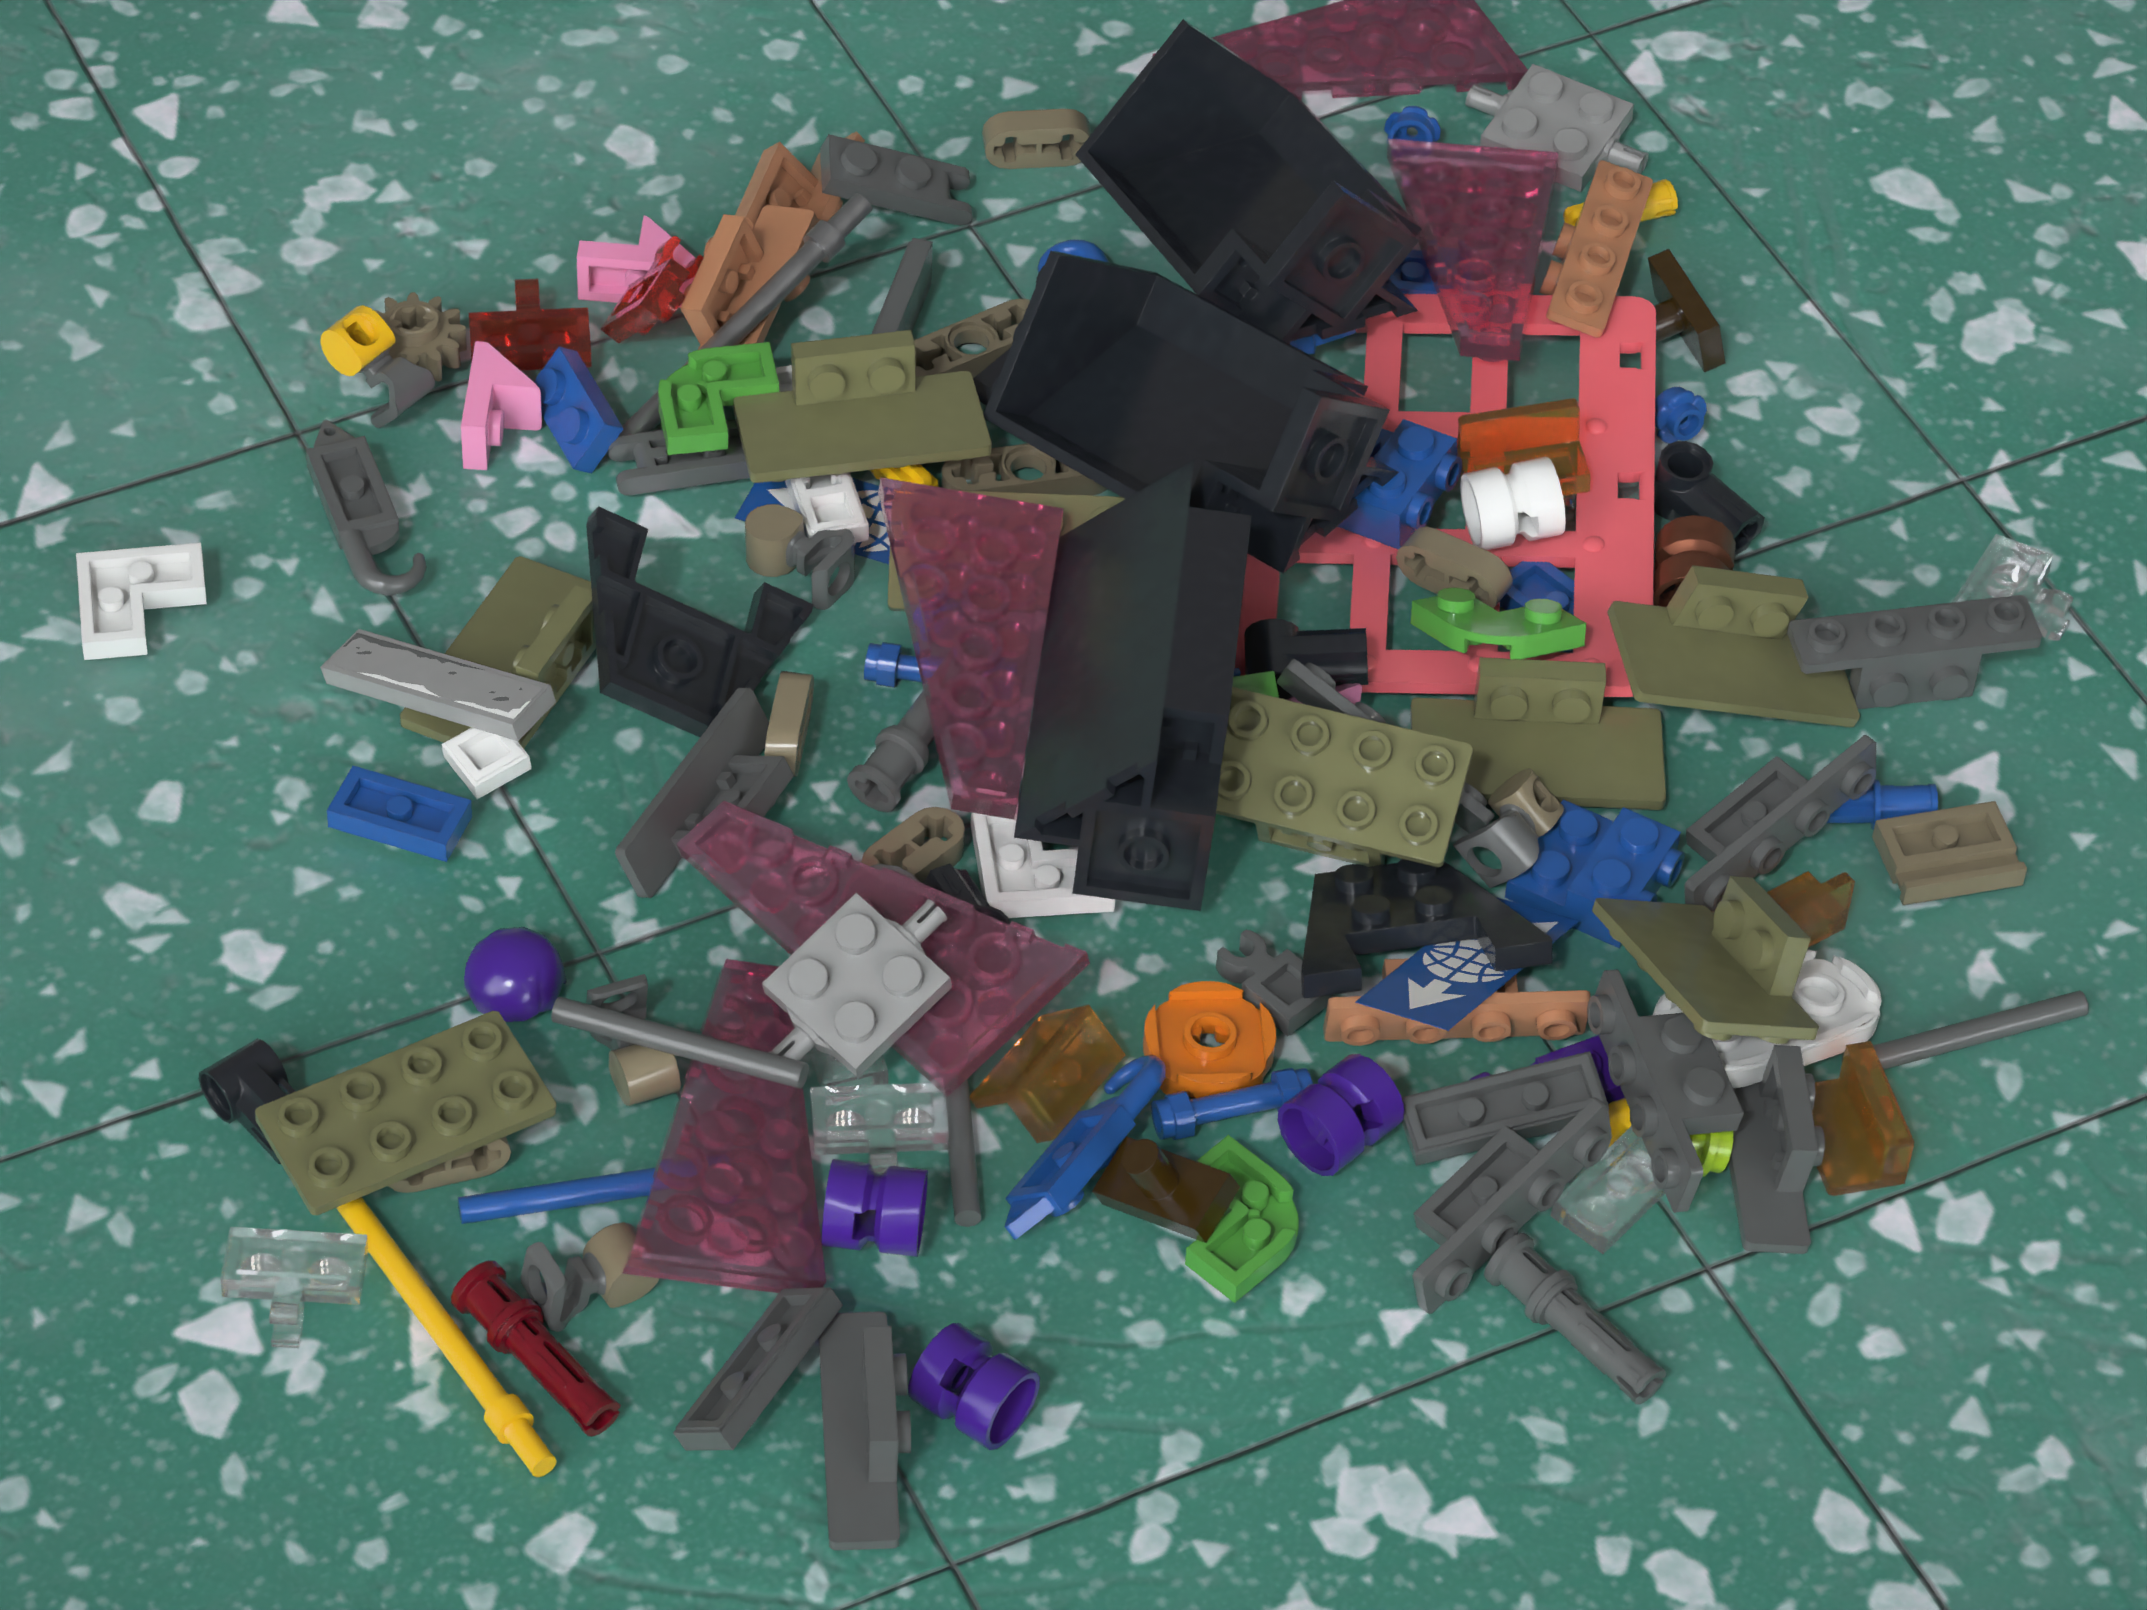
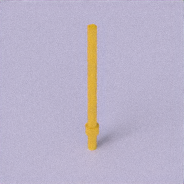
(504, 1412)

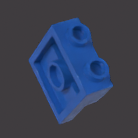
(1426, 469)
(1595, 859)

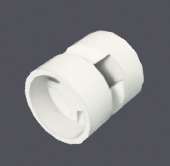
(1513, 503)

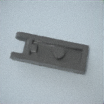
(894, 180)
(663, 472)

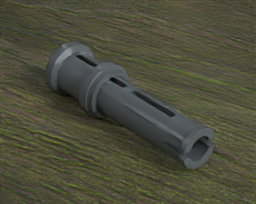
(898, 755)
(1554, 1300)

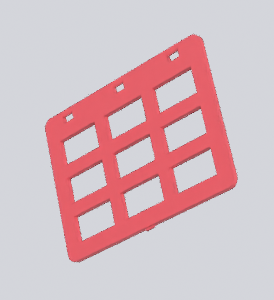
(1612, 534)

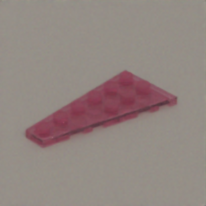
(1379, 48)
(1479, 234)
(976, 609)
(794, 886)
(736, 1164)

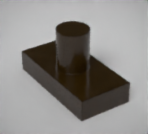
(1684, 312)
(1166, 1189)

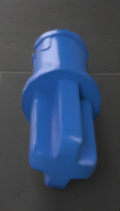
(1887, 802)

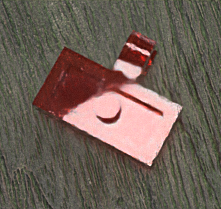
(652, 295)
(531, 333)

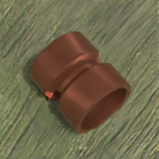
(1688, 543)

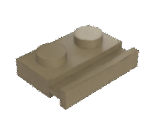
(1949, 852)

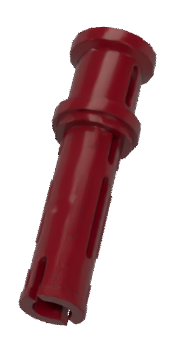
(518, 1329)

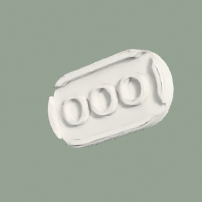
(1832, 993)

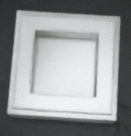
(485, 760)

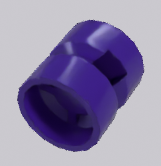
(1341, 1114)
(874, 1208)
(981, 1390)

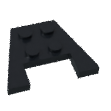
(667, 653)
(1402, 908)

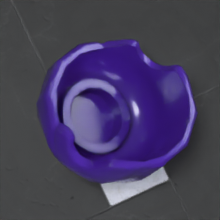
(514, 974)

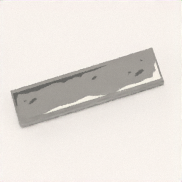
(438, 684)

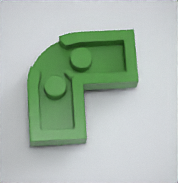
(695, 394)
(1527, 631)
(1255, 1229)

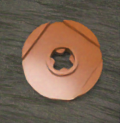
(1215, 1009)

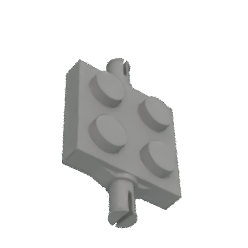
(1560, 117)
(858, 984)

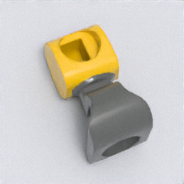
(362, 345)

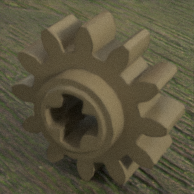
(425, 333)

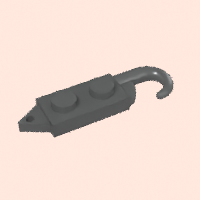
(358, 508)

